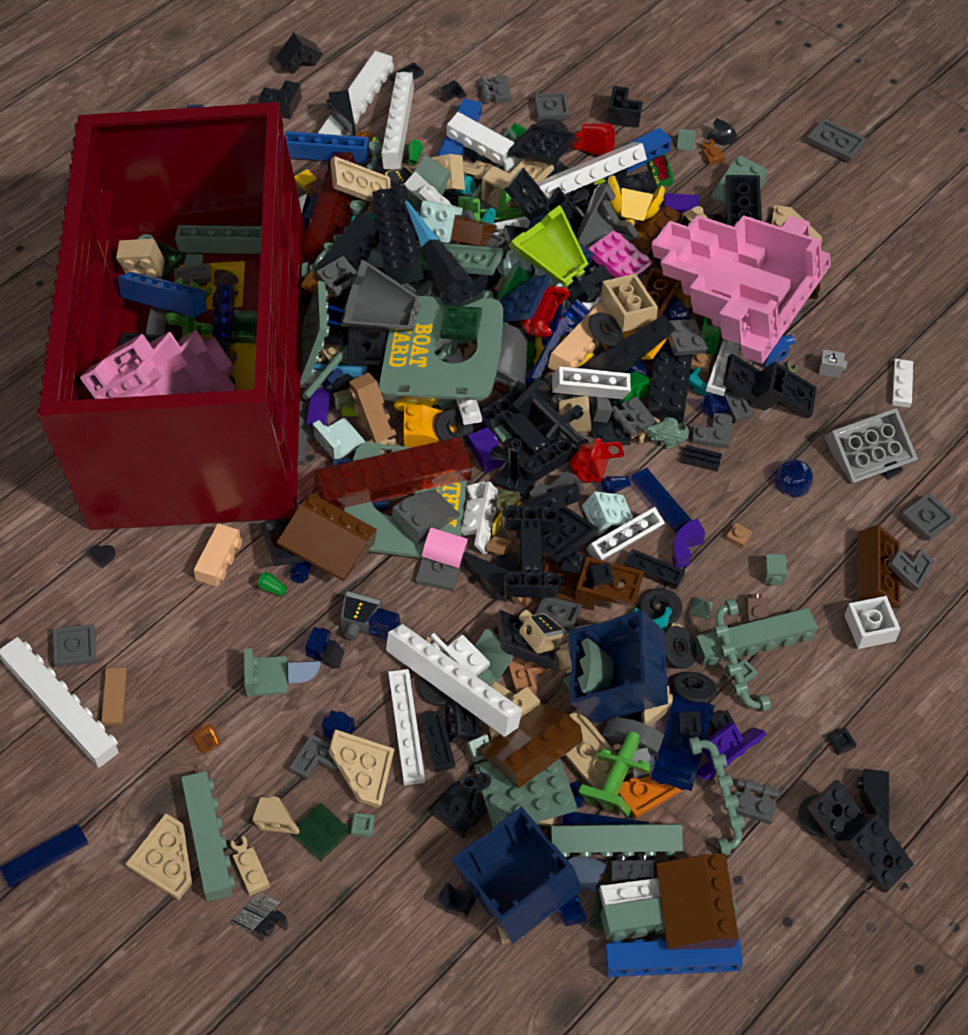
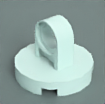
(512, 259)

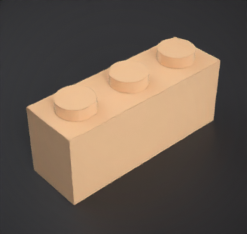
(217, 555)

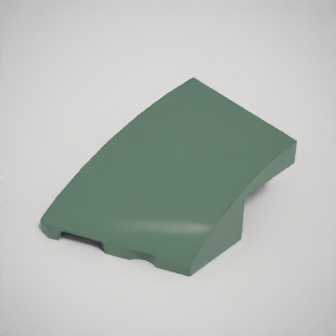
(597, 668)

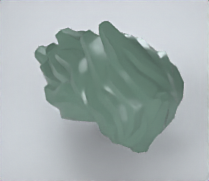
(668, 432)

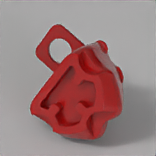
(596, 138)
(592, 459)

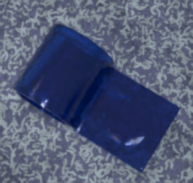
(574, 315)

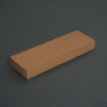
(114, 697)

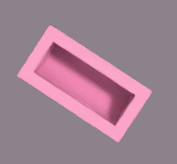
(444, 547)

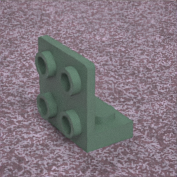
(490, 648)
(265, 674)

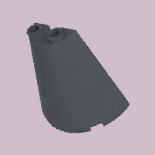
(601, 219)
(379, 302)
(512, 358)

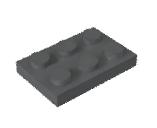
(836, 140)

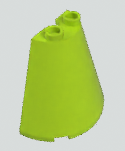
(552, 248)

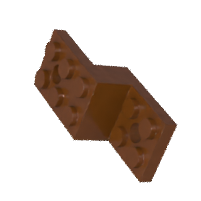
(581, 589)

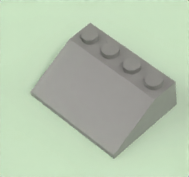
(870, 444)

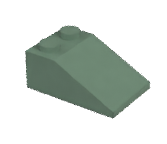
(740, 166)
(434, 175)

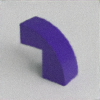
(319, 406)
(688, 536)

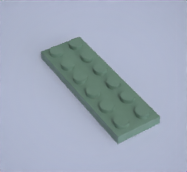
(472, 258)

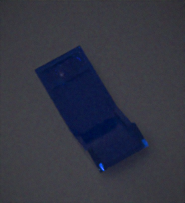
(675, 761)

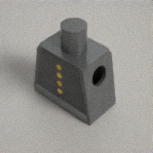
(356, 613)

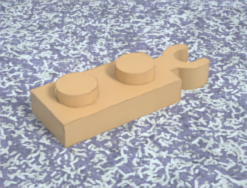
(249, 867)

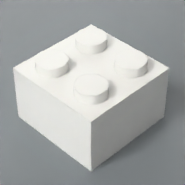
(872, 622)

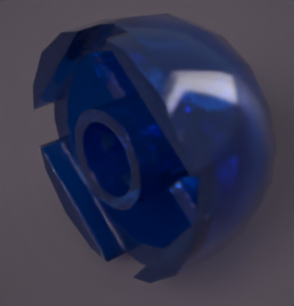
(676, 310)
(794, 478)

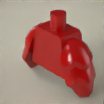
(539, 324)

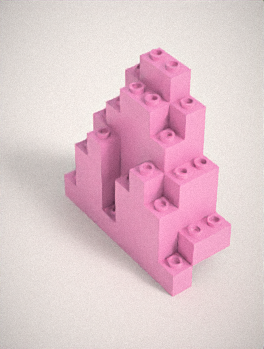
(744, 275)
(161, 368)

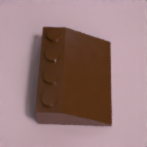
(327, 537)
(534, 745)
(697, 903)

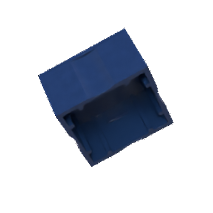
(638, 664)
(517, 874)

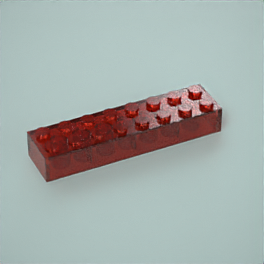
(329, 215)
(394, 474)

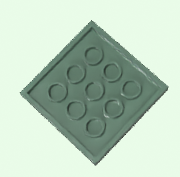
(314, 330)
(542, 797)

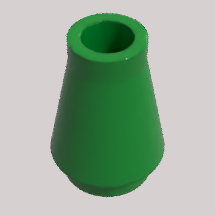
(414, 151)
(271, 584)

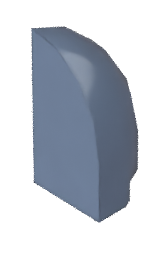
(302, 670)
(588, 871)

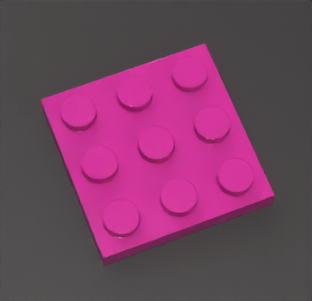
(620, 256)

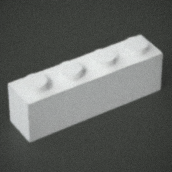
(479, 138)
(591, 382)
(625, 535)

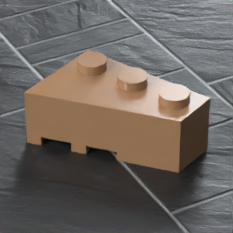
(370, 408)

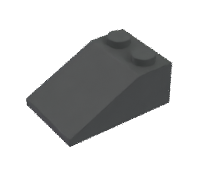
(421, 512)

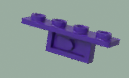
(731, 744)

